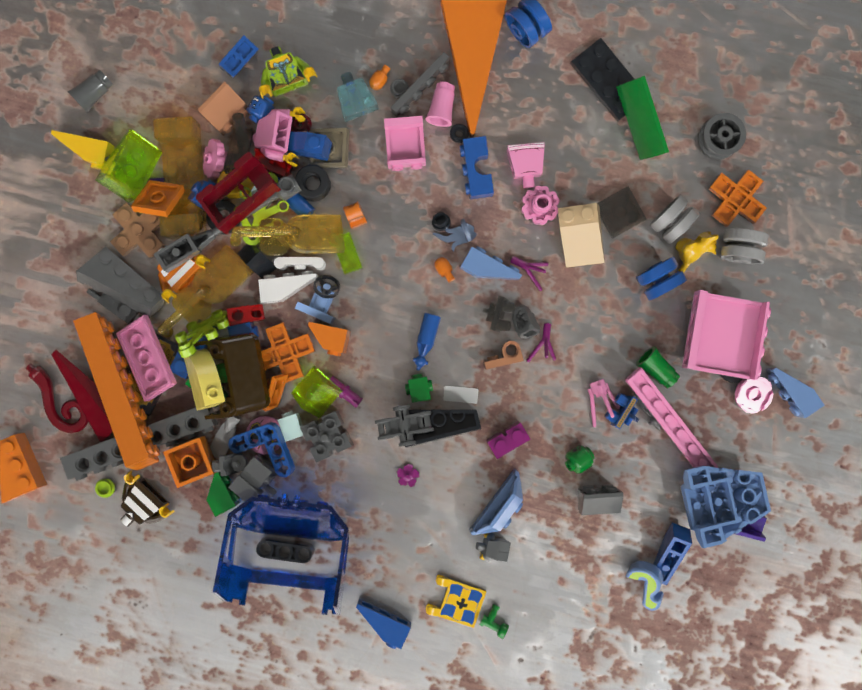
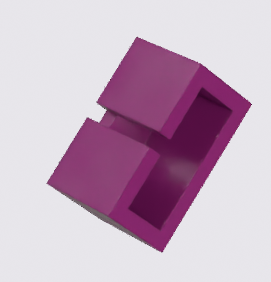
(503, 444)

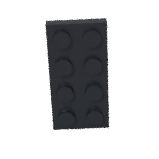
(603, 73)

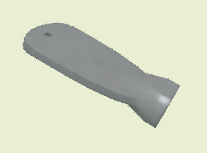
(220, 442)

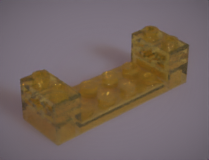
(181, 166)

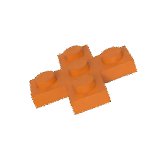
(737, 198)
(286, 351)

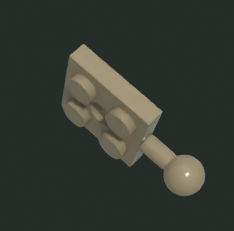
(339, 155)

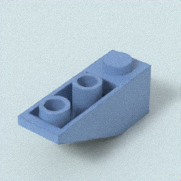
(483, 266)
(800, 397)

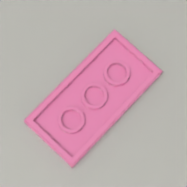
(146, 358)

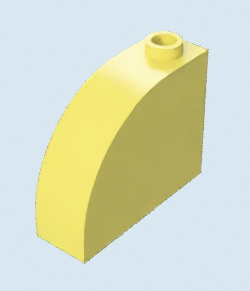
(204, 380)

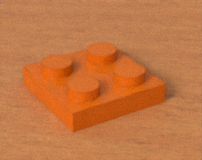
(158, 198)

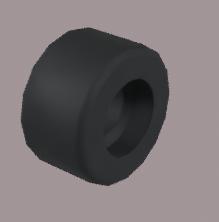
(325, 183)

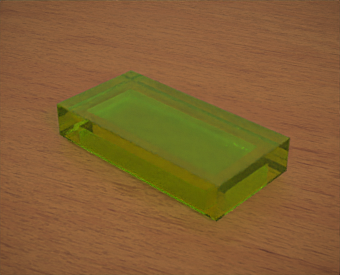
(349, 259)

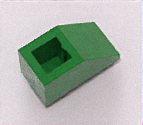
(220, 496)

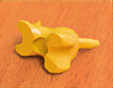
(692, 250)

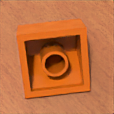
(331, 338)

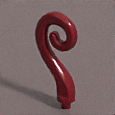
(45, 384)

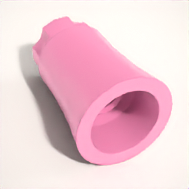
(441, 106)

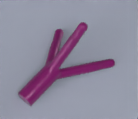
(527, 266)
(546, 341)

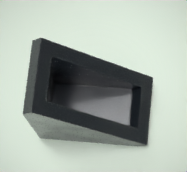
(256, 260)

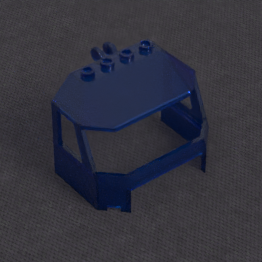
(286, 519)

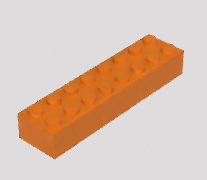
(117, 391)

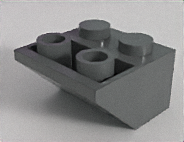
(599, 500)

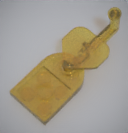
(316, 234)
(222, 275)

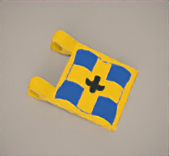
(459, 603)

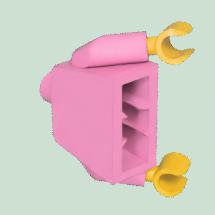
(274, 134)

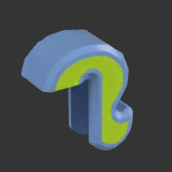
(653, 580)

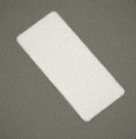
(460, 394)

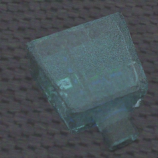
(355, 98)

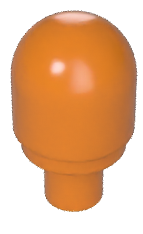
(379, 78)
(444, 268)

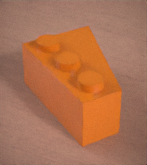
(18, 468)

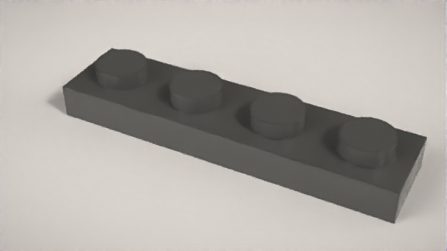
(427, 79)

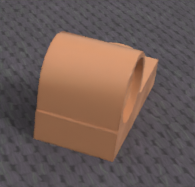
(495, 361)

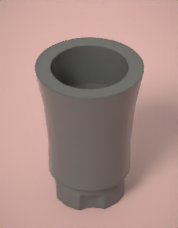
(91, 90)

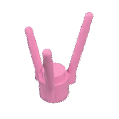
(600, 388)

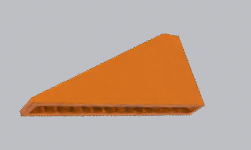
(472, 37)

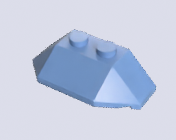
(501, 507)

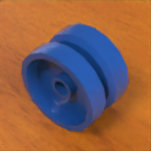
(528, 22)
(661, 278)

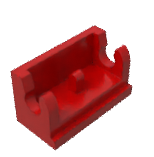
(280, 169)

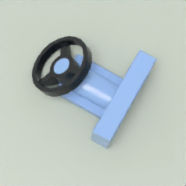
(321, 299)

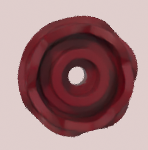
(306, 125)

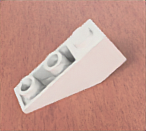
(281, 288)

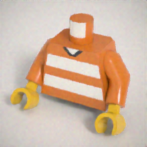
(180, 276)

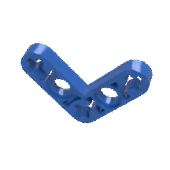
(265, 438)

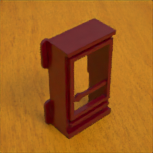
(244, 167)

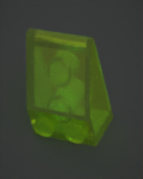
(129, 166)

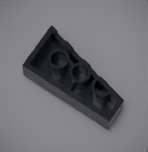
(446, 424)

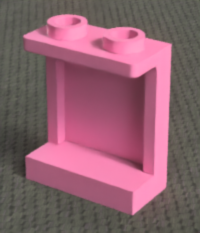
(405, 143)

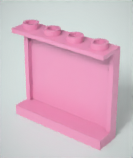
(726, 335)

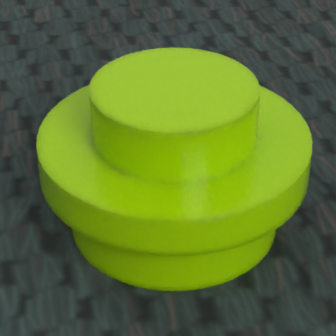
(105, 488)

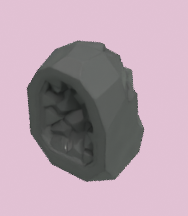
(525, 322)

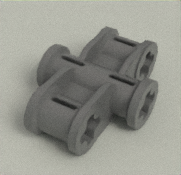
(397, 426)

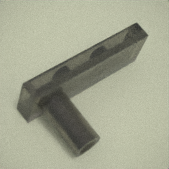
(239, 143)

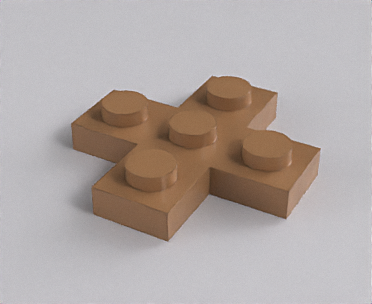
(137, 232)

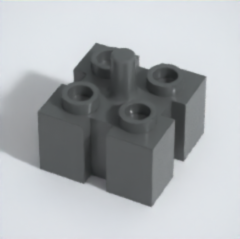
(326, 436)
(255, 478)

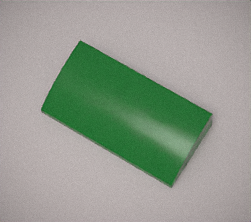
(642, 118)

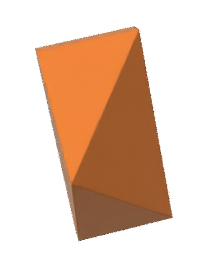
(275, 387)

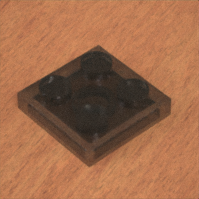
(620, 212)

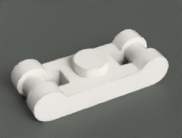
(299, 263)

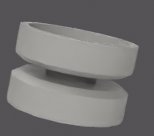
(676, 221)
(744, 246)

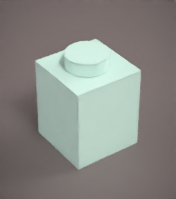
(290, 425)

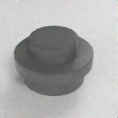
(398, 87)

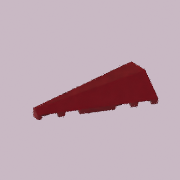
(86, 394)

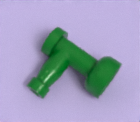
(488, 621)

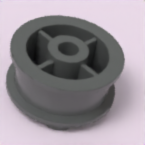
(720, 146)

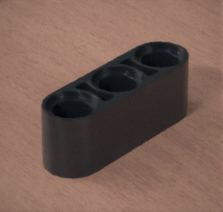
(277, 554)

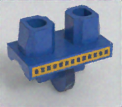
(624, 414)

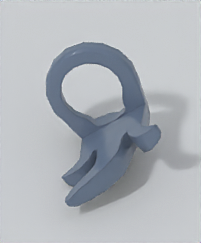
(459, 235)

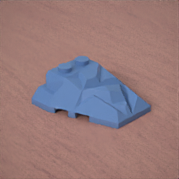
(722, 502)

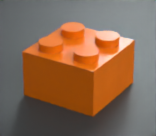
(190, 461)

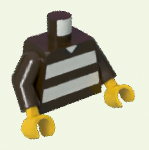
(142, 502)

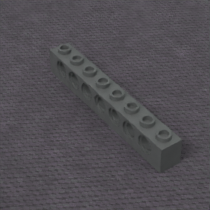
(74, 463)

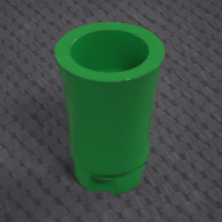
(658, 367)

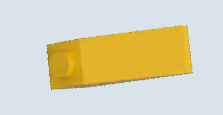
(89, 149)

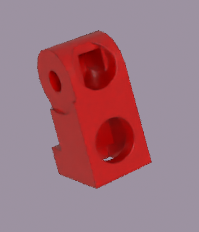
(245, 314)

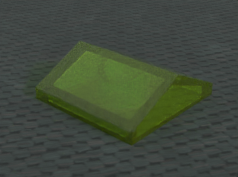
(316, 392)

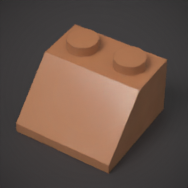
(220, 108)

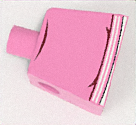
(526, 162)

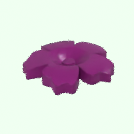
(407, 475)

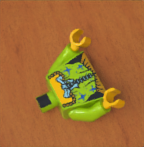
(284, 73)

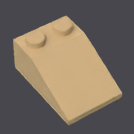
(581, 235)

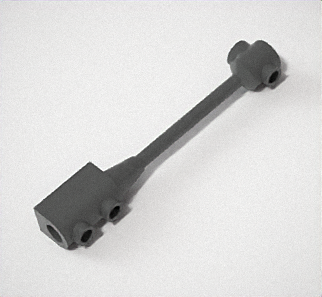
(190, 246)

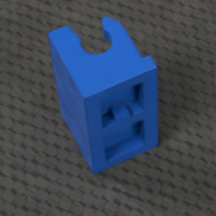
(238, 56)

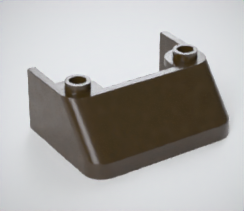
(243, 371)

